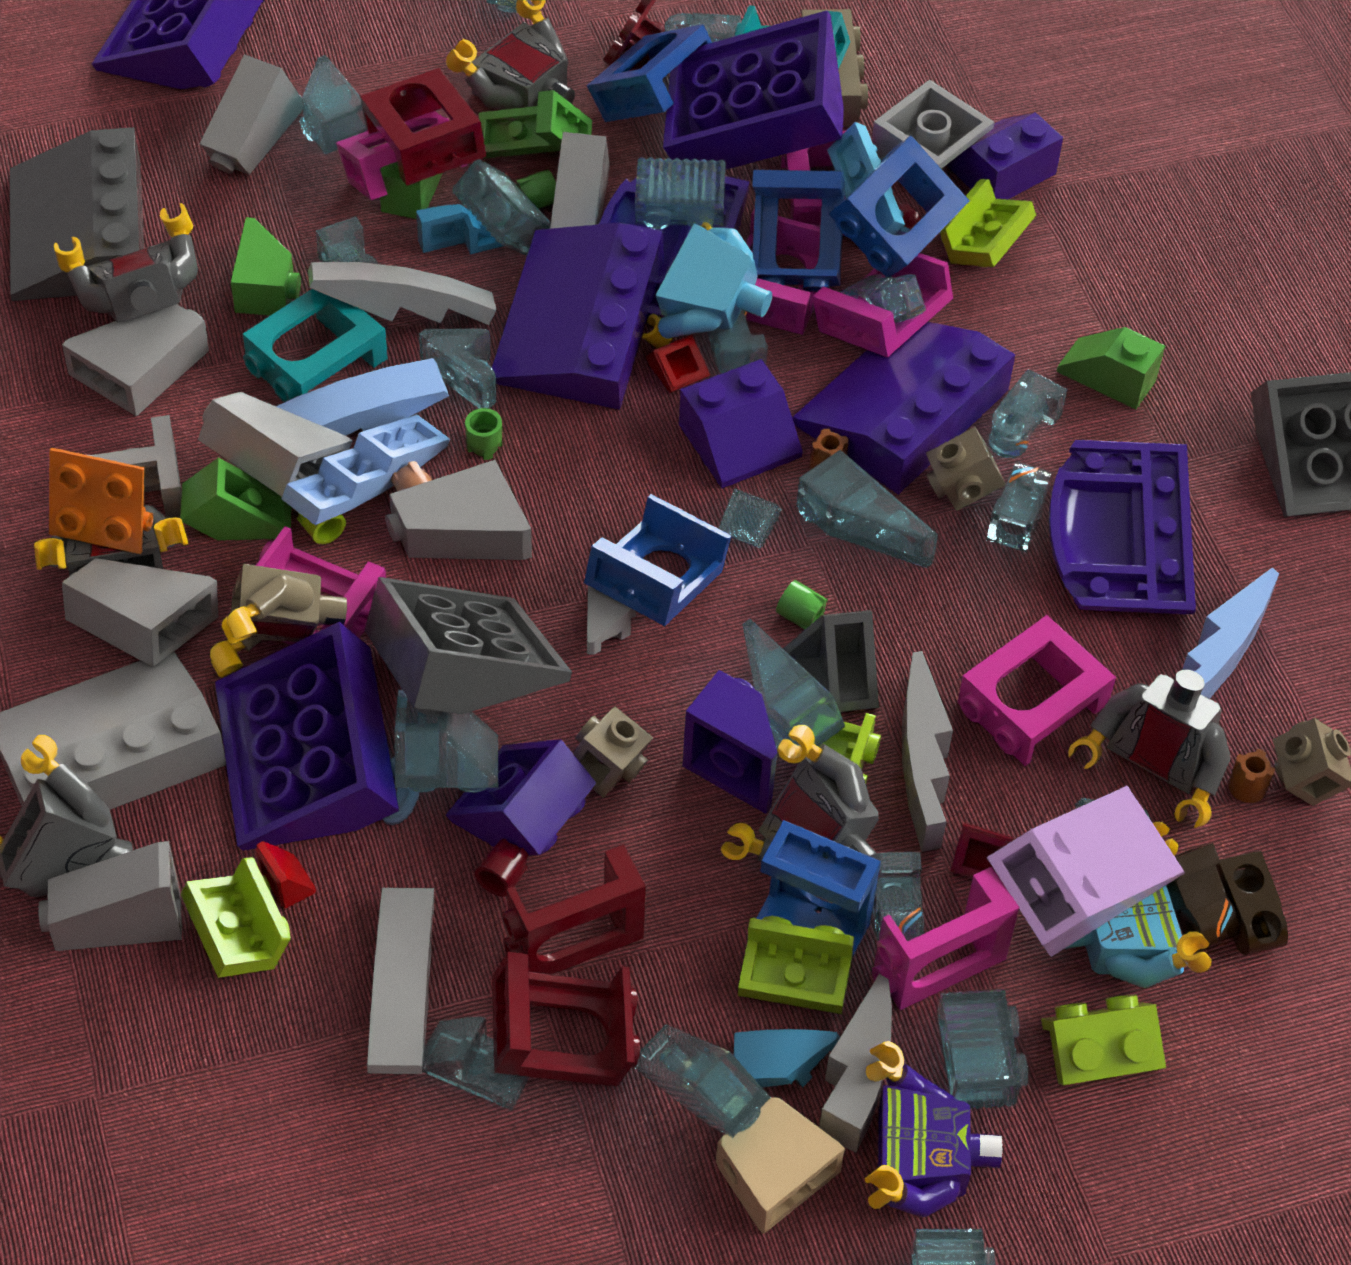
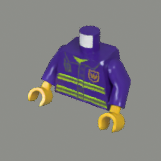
(922, 1140)

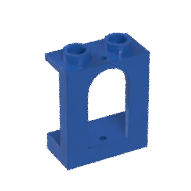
(642, 92)
(924, 182)
(797, 184)
(644, 587)
(801, 871)

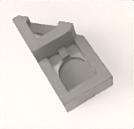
(606, 619)

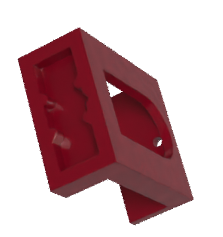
(432, 149)
(619, 897)
(610, 1002)

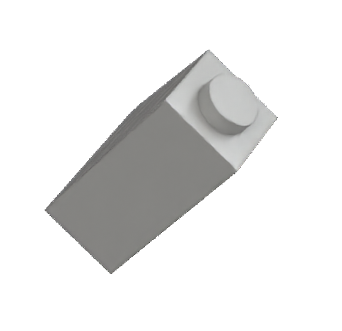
(250, 116)
(580, 180)
(137, 357)
(267, 440)
(461, 517)
(140, 606)
(115, 902)

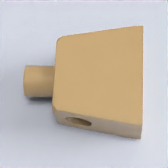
(778, 1162)

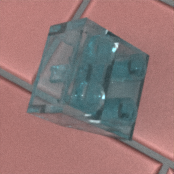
(443, 750)

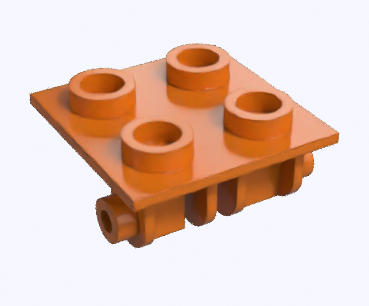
(97, 501)

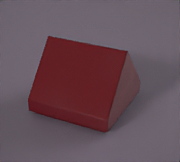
(974, 848)

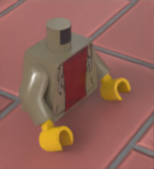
(275, 608)

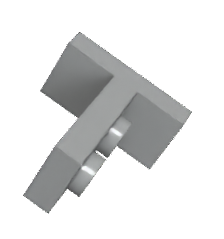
(159, 464)

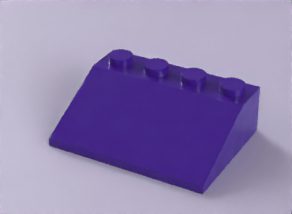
(176, 40)
(757, 95)
(580, 312)
(911, 400)
(306, 742)

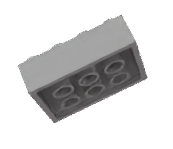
(119, 732)

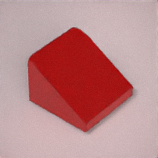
(678, 364)
(284, 873)

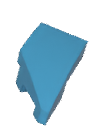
(450, 226)
(782, 1054)

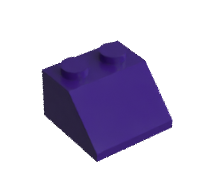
(1011, 155)
(739, 423)
(732, 740)
(535, 796)

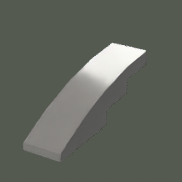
(387, 288)
(924, 745)
(401, 981)

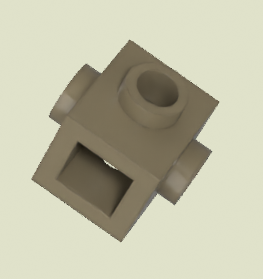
(964, 469)
(617, 744)
(1313, 761)

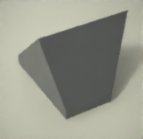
(841, 657)

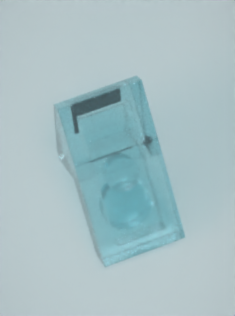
(462, 361)
(464, 1057)

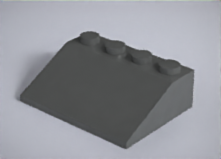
(75, 190)
(1307, 441)
(459, 647)

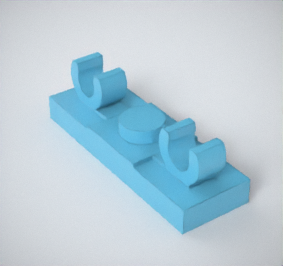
(857, 159)

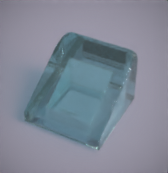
(749, 518)

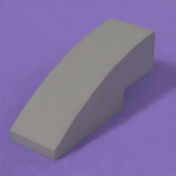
(855, 1097)

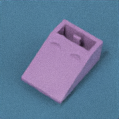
(1085, 868)

